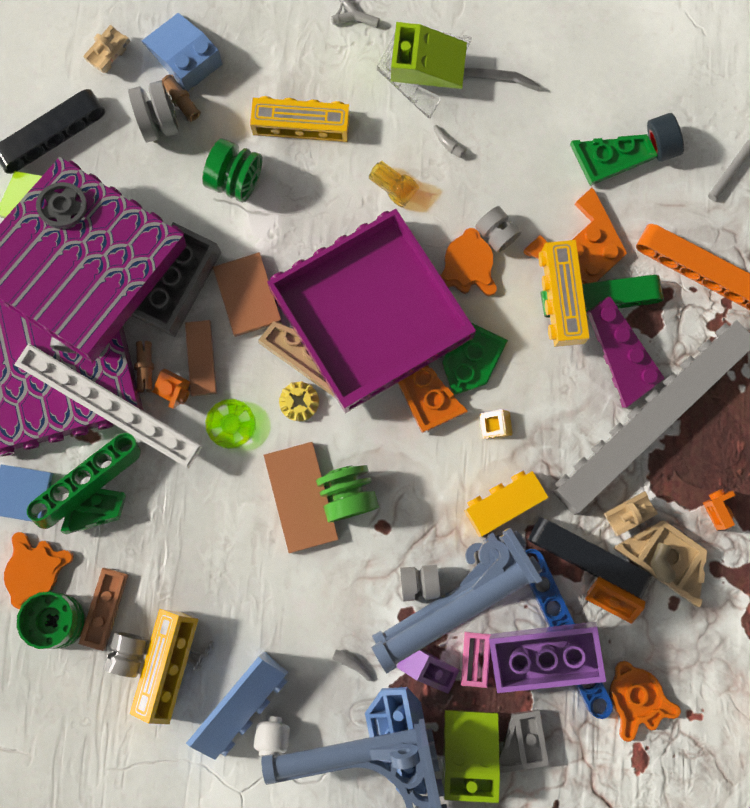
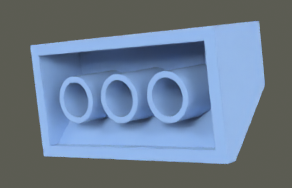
(237, 707)

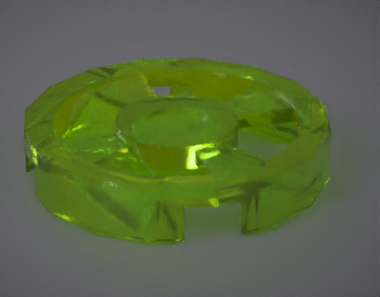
(230, 424)

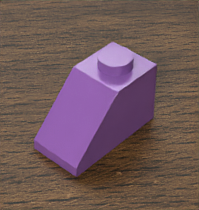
(429, 670)

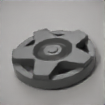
(61, 205)

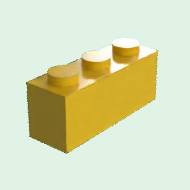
(505, 502)

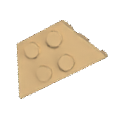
(685, 558)

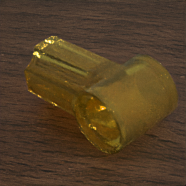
(398, 187)

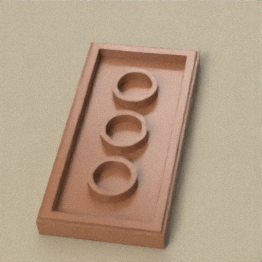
(298, 498)

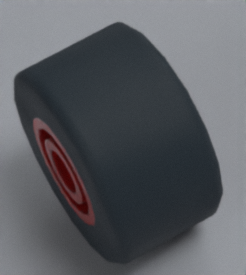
(665, 136)

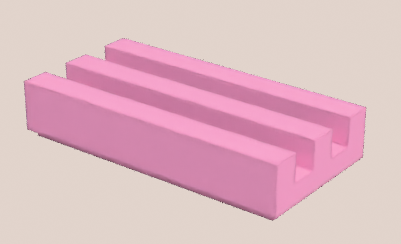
(485, 668)

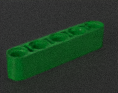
(624, 292)
(81, 492)

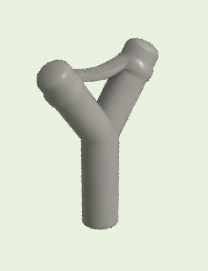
(353, 14)

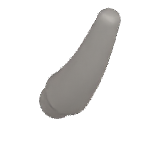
(449, 144)
(351, 662)

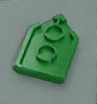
(474, 361)

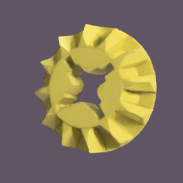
(300, 412)

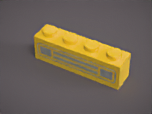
(300, 119)
(564, 293)
(164, 667)

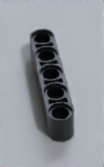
(50, 130)
(589, 557)

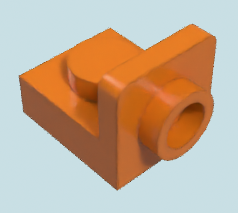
(172, 388)
(719, 512)

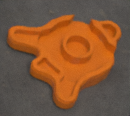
(469, 263)
(32, 568)
(639, 700)

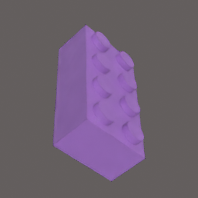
(547, 657)

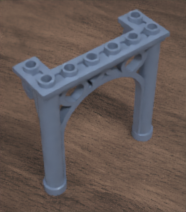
(499, 573)
(403, 748)

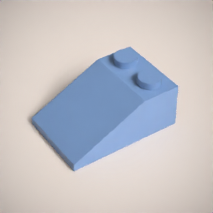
(183, 51)

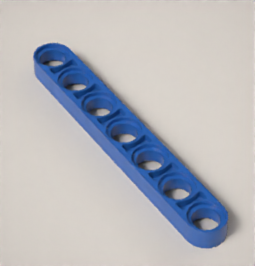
(564, 618)

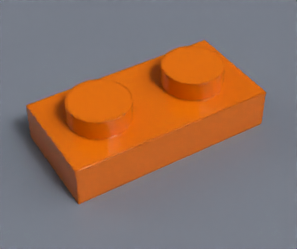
(615, 600)

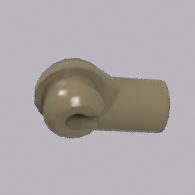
(660, 564)

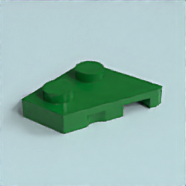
(98, 509)

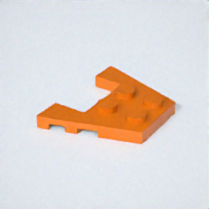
(597, 243)

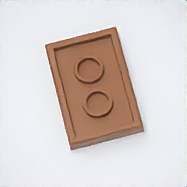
(246, 294)

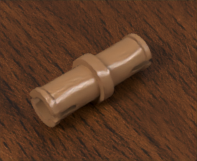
(181, 98)
(144, 366)

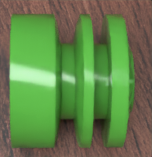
(347, 493)

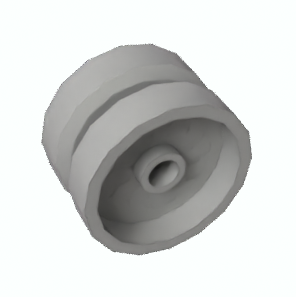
(153, 111)

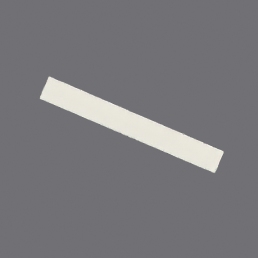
(108, 405)

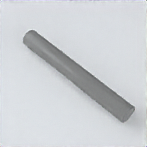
(730, 172)

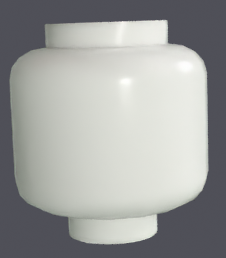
(271, 736)

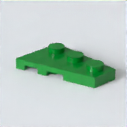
(610, 157)

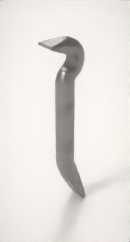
(500, 75)

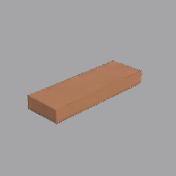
(200, 358)
(103, 609)

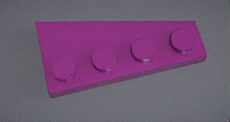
(628, 360)

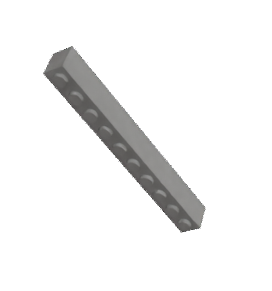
(654, 418)

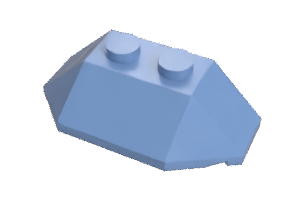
(394, 712)

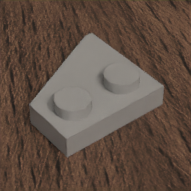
(524, 743)

